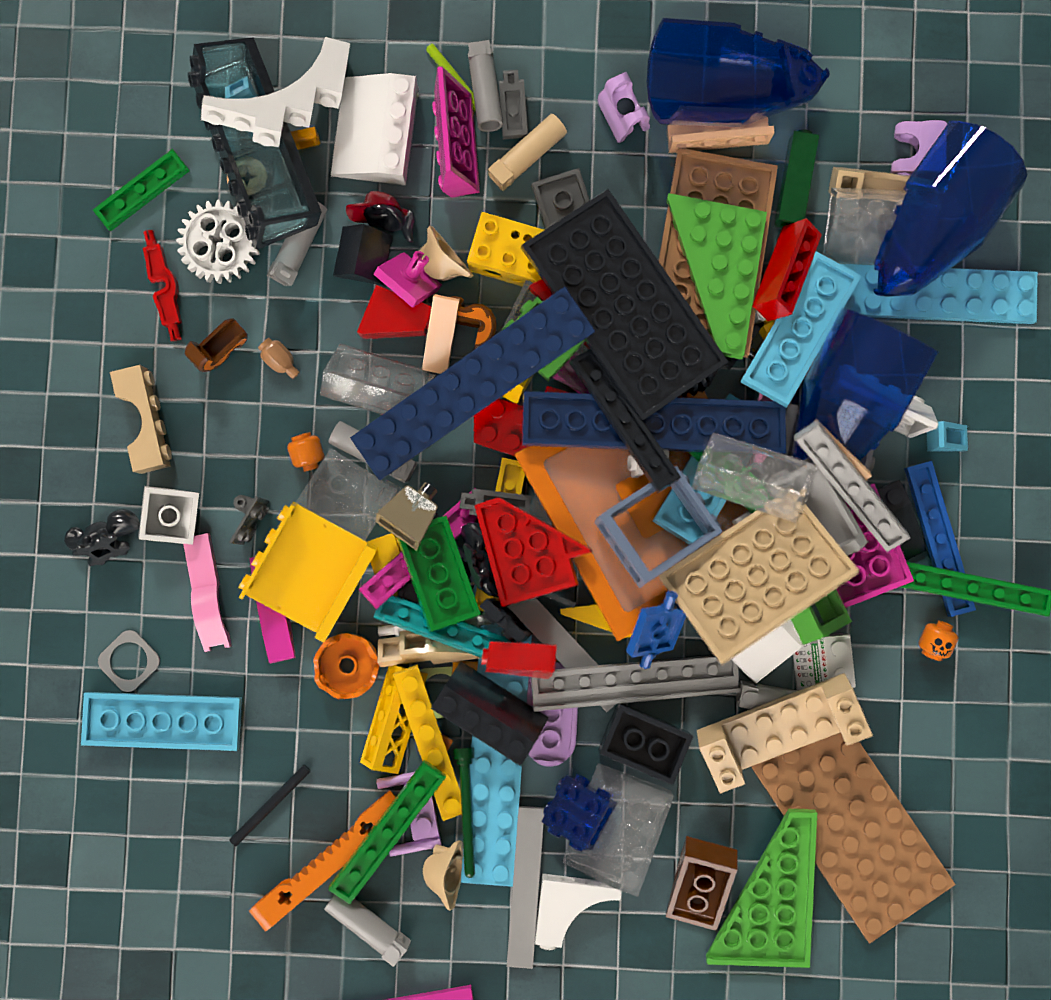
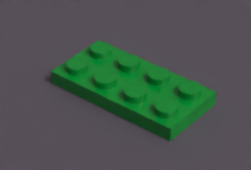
(440, 577)

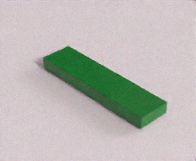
(141, 190)

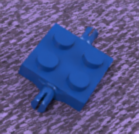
(656, 630)

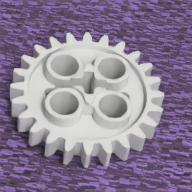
(196, 237)

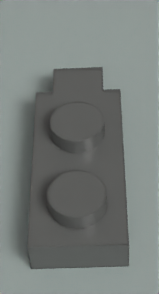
(513, 105)
(478, 496)

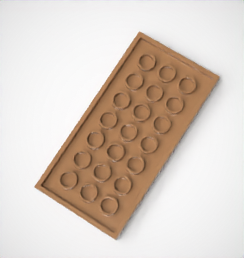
(721, 181)
(863, 832)

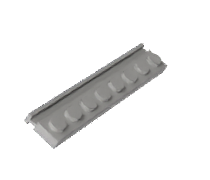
(633, 683)

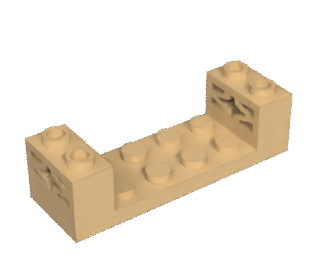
(781, 728)

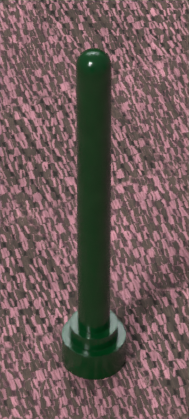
(464, 758)

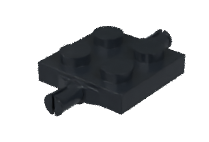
(512, 626)

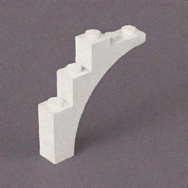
(293, 104)

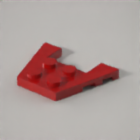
(501, 426)

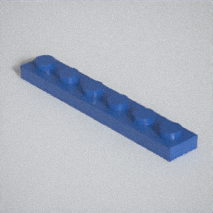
(936, 528)

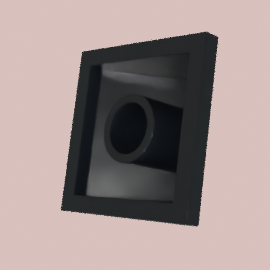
(361, 253)

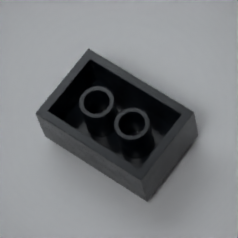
(645, 743)

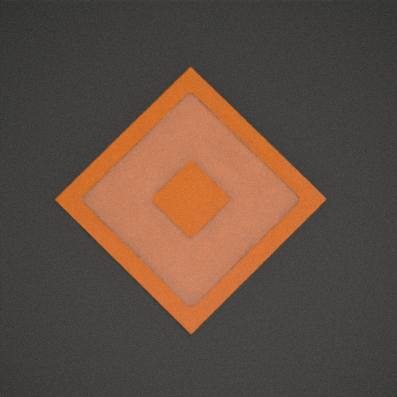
(585, 483)

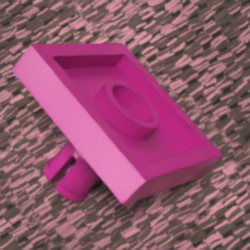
(408, 278)

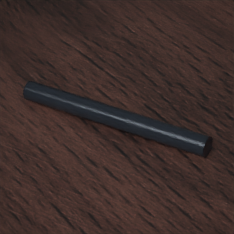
(258, 817)

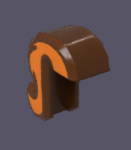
(477, 317)
(216, 346)

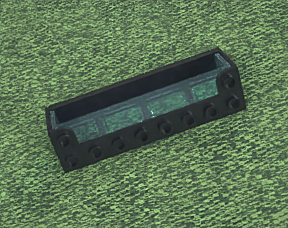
(266, 180)

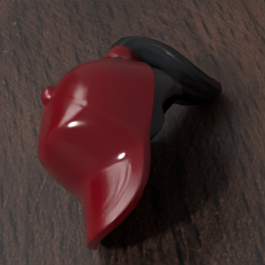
(384, 212)

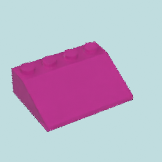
(455, 136)
(877, 568)

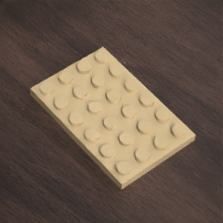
(756, 579)

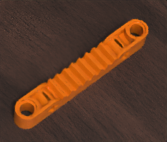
(276, 906)

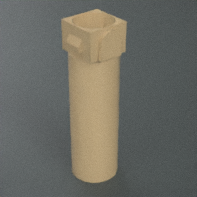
(527, 152)

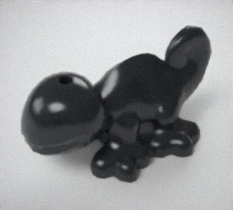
(100, 538)
(476, 559)

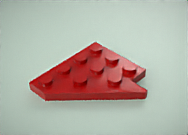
(526, 552)

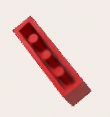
(787, 270)

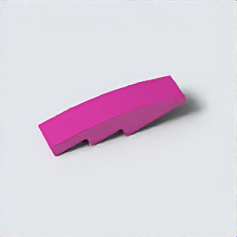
(276, 632)

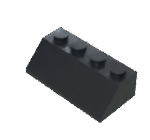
(490, 713)

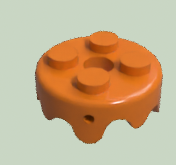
(328, 666)

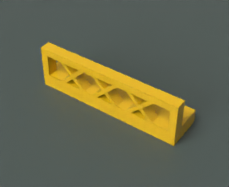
(384, 721)

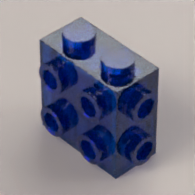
(578, 812)

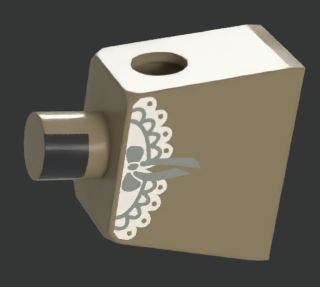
(409, 514)

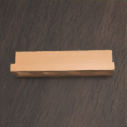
(718, 137)

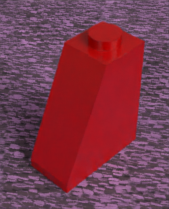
(392, 317)
(520, 659)

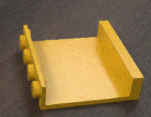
(308, 569)

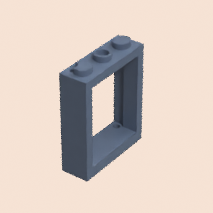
(625, 552)

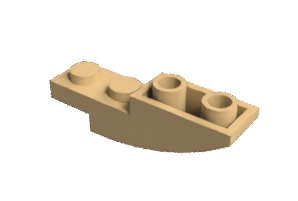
(416, 648)

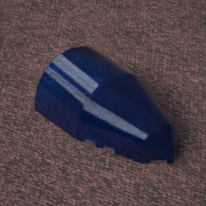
(725, 75)
(948, 207)
(861, 382)

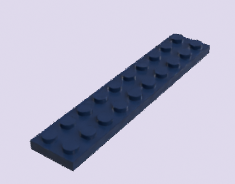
(473, 383)
(679, 426)

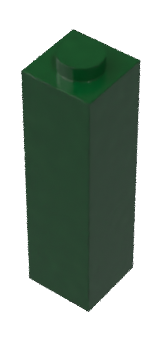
(796, 178)

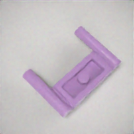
(424, 826)

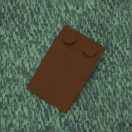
(702, 883)

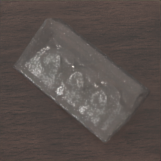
(370, 379)
(754, 477)

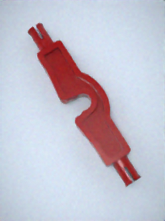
(165, 298)

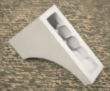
(562, 901)

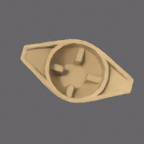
(443, 261)
(443, 872)

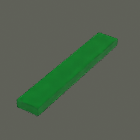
(979, 589)
(387, 832)

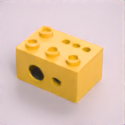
(499, 250)

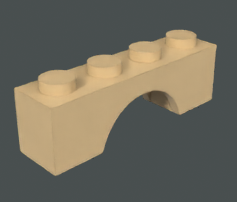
(866, 179)
(149, 448)

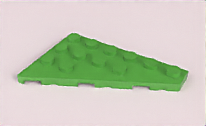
(723, 261)
(775, 907)

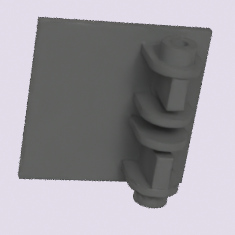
(254, 510)

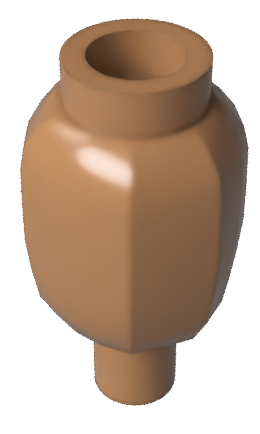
(278, 357)

